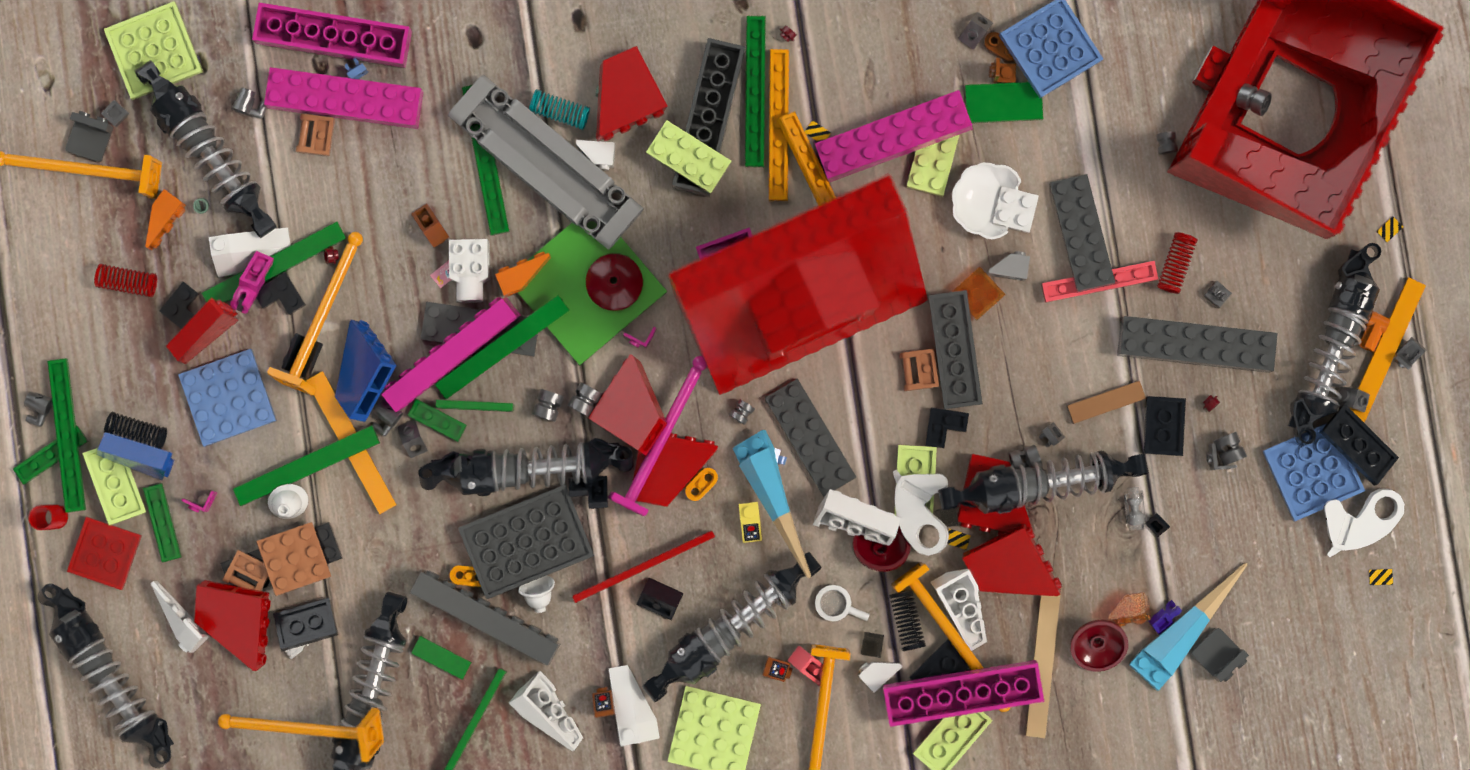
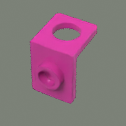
(635, 342)
(195, 507)

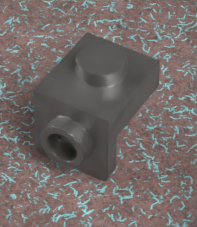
(1409, 353)
(1353, 398)

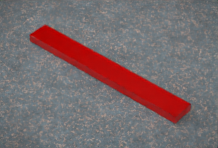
(643, 566)

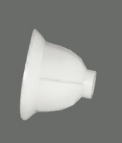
(288, 501)
(538, 593)

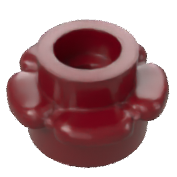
(787, 34)
(331, 255)
(1210, 403)

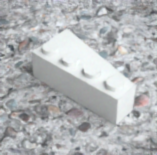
(856, 518)

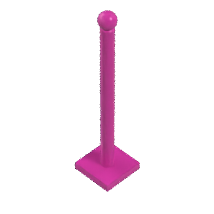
(652, 456)

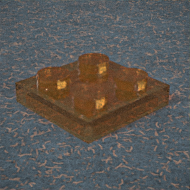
(981, 292)

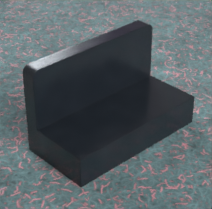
(660, 598)

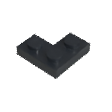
(282, 289)
(177, 305)
(941, 421)
(596, 491)

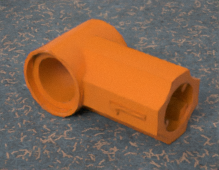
(1374, 329)

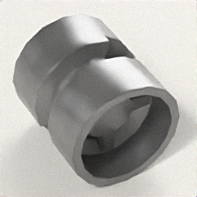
(1253, 99)
(584, 399)
(547, 405)
(1029, 453)
(1232, 455)

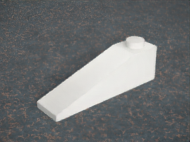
(234, 251)
(961, 600)
(181, 622)
(542, 708)
(633, 714)

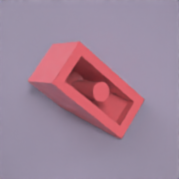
(807, 664)

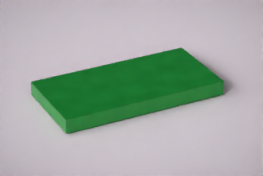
(1003, 102)

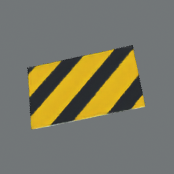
(817, 132)
(1390, 229)
(958, 539)
(1381, 577)

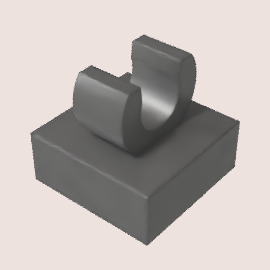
(115, 113)
(1217, 294)
(1053, 434)

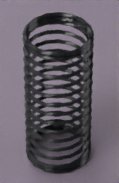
(160, 438)
(908, 593)

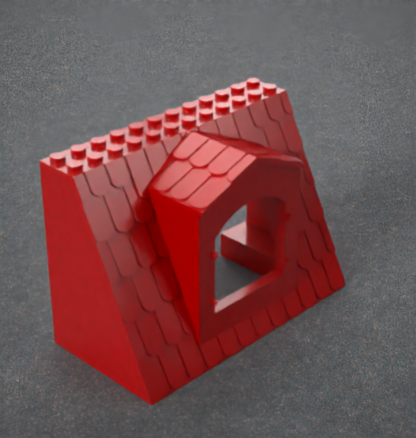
(1360, 49)
(801, 284)

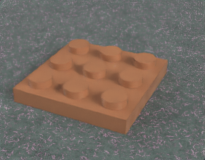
(293, 559)

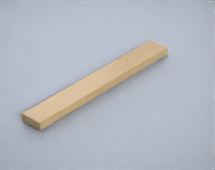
(1044, 655)

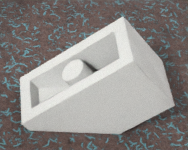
(598, 152)
(877, 673)

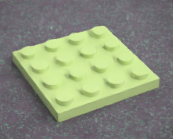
(154, 37)
(713, 731)

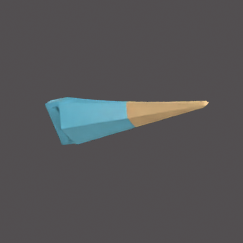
(761, 469)
(1166, 652)

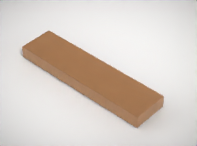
(1106, 402)

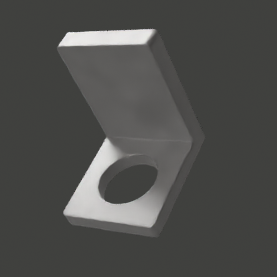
(975, 31)
(411, 436)
(1212, 459)

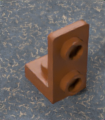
(1002, 72)

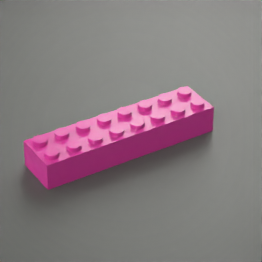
(332, 35)
(343, 98)
(894, 136)
(452, 353)
(963, 693)

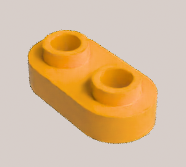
(701, 484)
(468, 576)

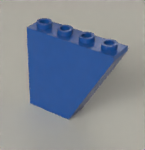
(362, 371)
(136, 456)

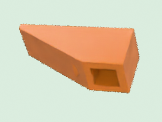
(163, 214)
(518, 277)

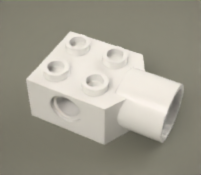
(469, 268)

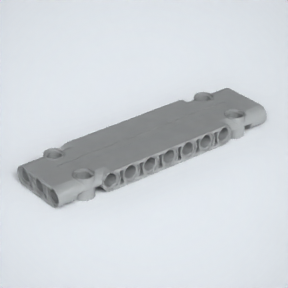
(545, 162)

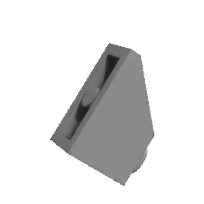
(1012, 267)

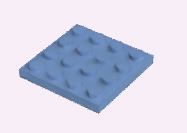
(1050, 47)
(227, 397)
(1311, 474)

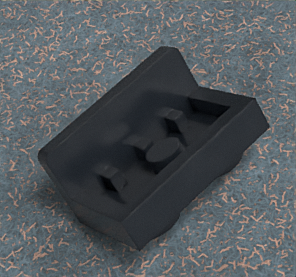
(295, 345)

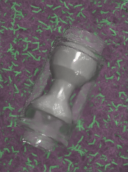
(1135, 519)

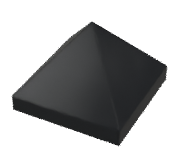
(1157, 524)

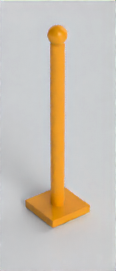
(148, 176)
(293, 378)
(911, 578)
(829, 654)
(368, 732)

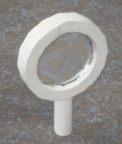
(835, 603)

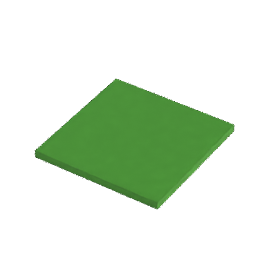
(585, 325)

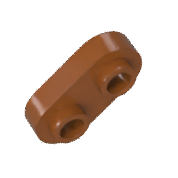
(998, 49)

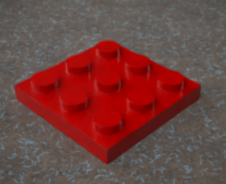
(104, 553)

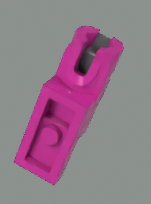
(251, 282)

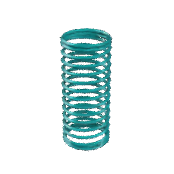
(535, 100)

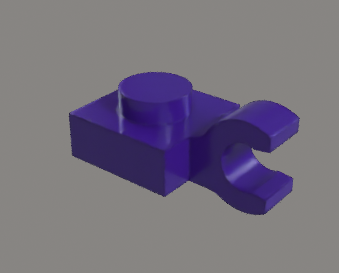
(1163, 618)

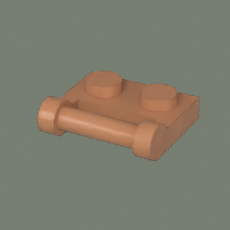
(321, 135)
(925, 368)
(249, 567)

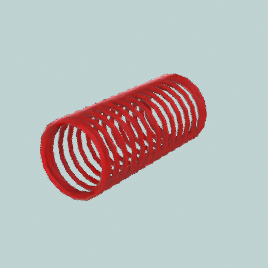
(1186, 239)
(103, 278)
(38, 521)

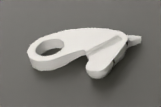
(910, 504)
(1354, 533)

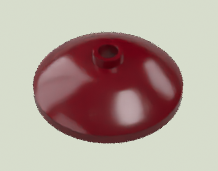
(618, 295)
(891, 558)
(1101, 653)

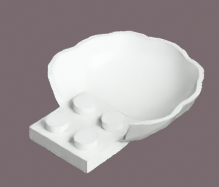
(990, 203)

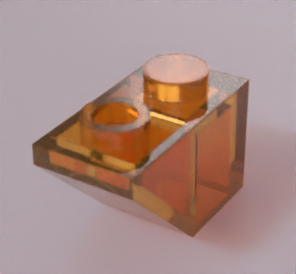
(1131, 609)

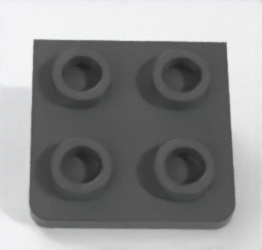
(89, 136)
(1219, 655)

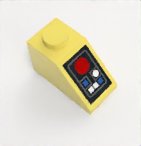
(750, 522)

